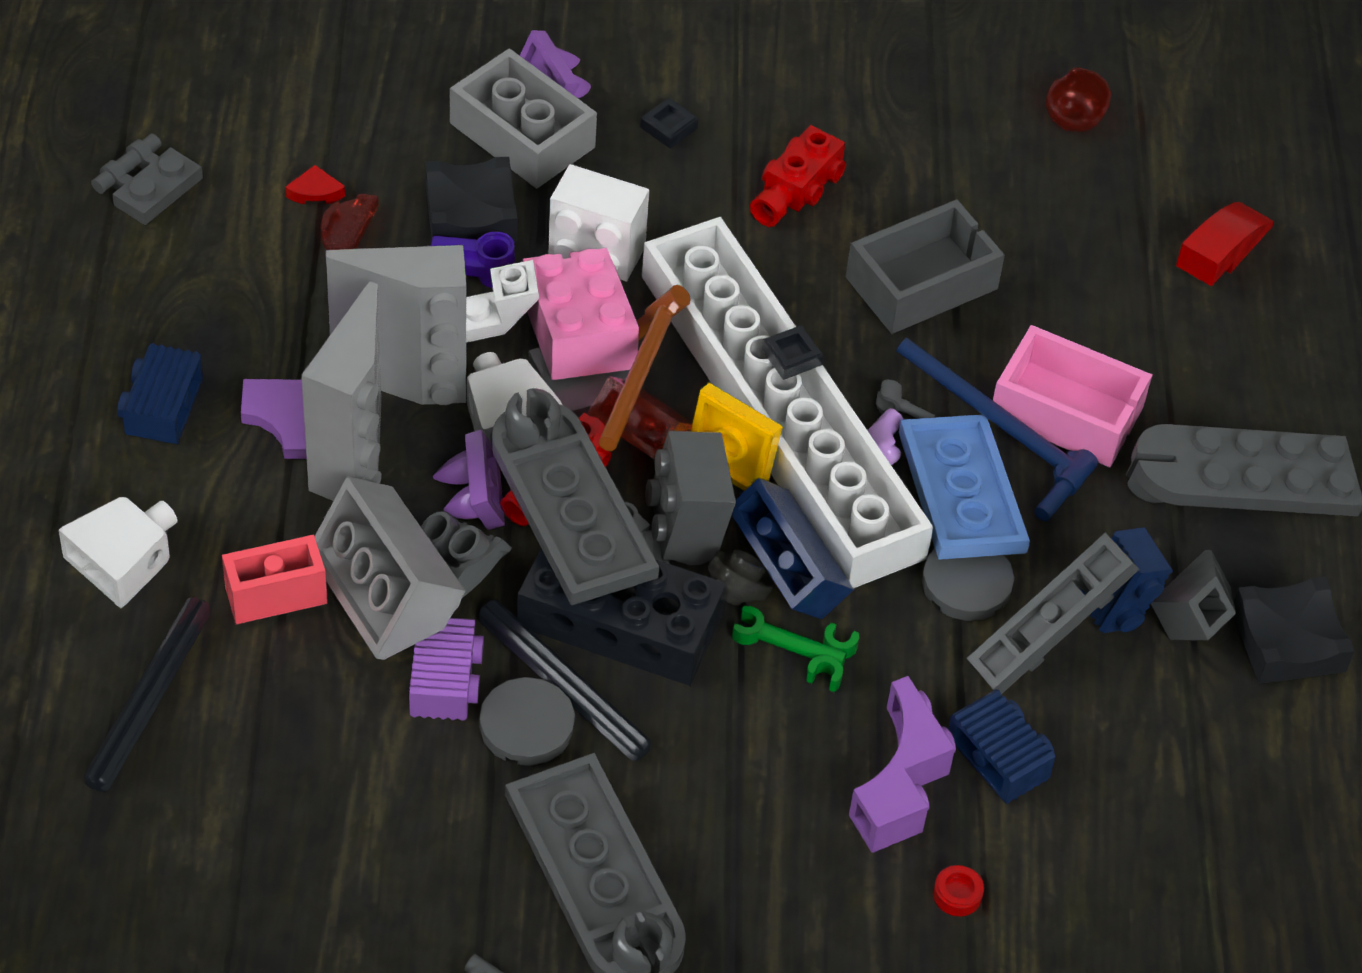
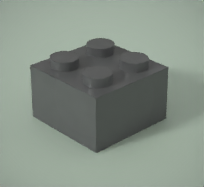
(690, 495)

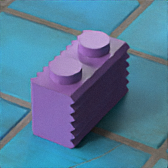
(443, 672)

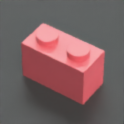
(275, 579)

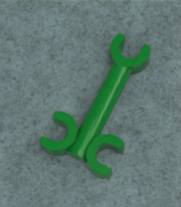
(825, 657)

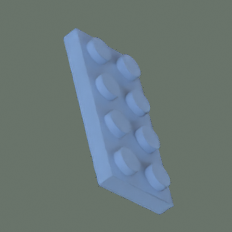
(963, 487)

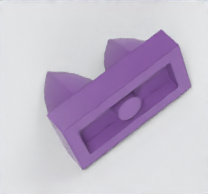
(554, 63)
(482, 472)

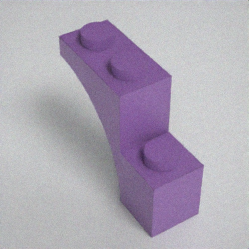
(894, 802)

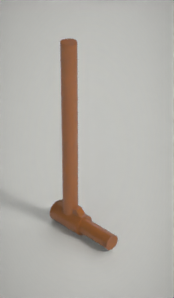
(652, 326)

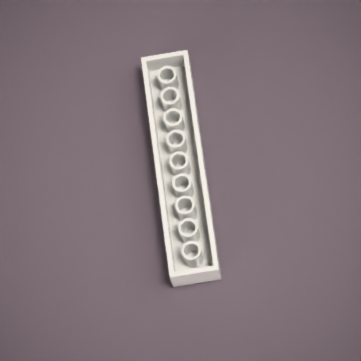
(823, 446)

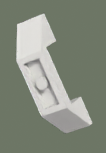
(497, 311)

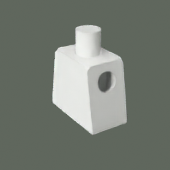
(494, 386)
(119, 546)

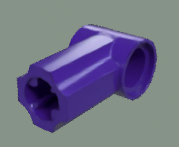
(481, 255)

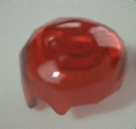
(1078, 100)

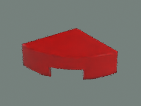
(315, 186)

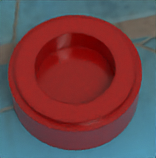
(958, 890)

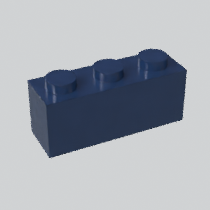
(790, 549)

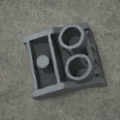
(464, 548)

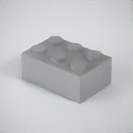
(523, 116)

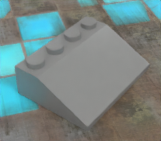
(418, 315)
(345, 401)

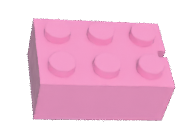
(582, 315)
(1072, 394)

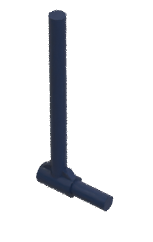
(1070, 468)

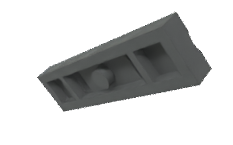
(1053, 614)

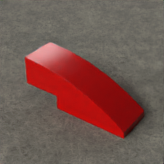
(1222, 242)

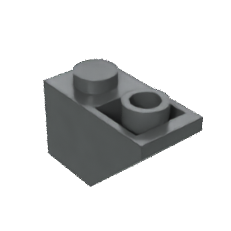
(1196, 601)

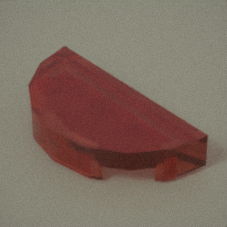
(346, 223)

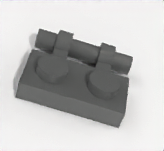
(153, 188)

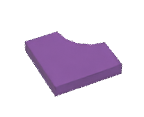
(278, 409)

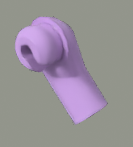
(883, 431)

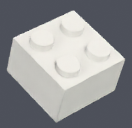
(598, 214)

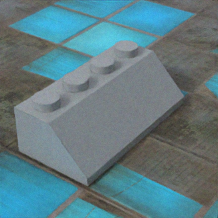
(385, 568)

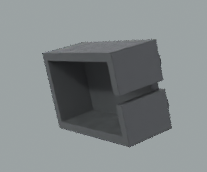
(924, 266)

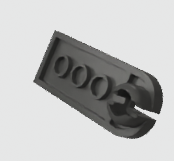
(1245, 470)
(569, 499)
(598, 869)

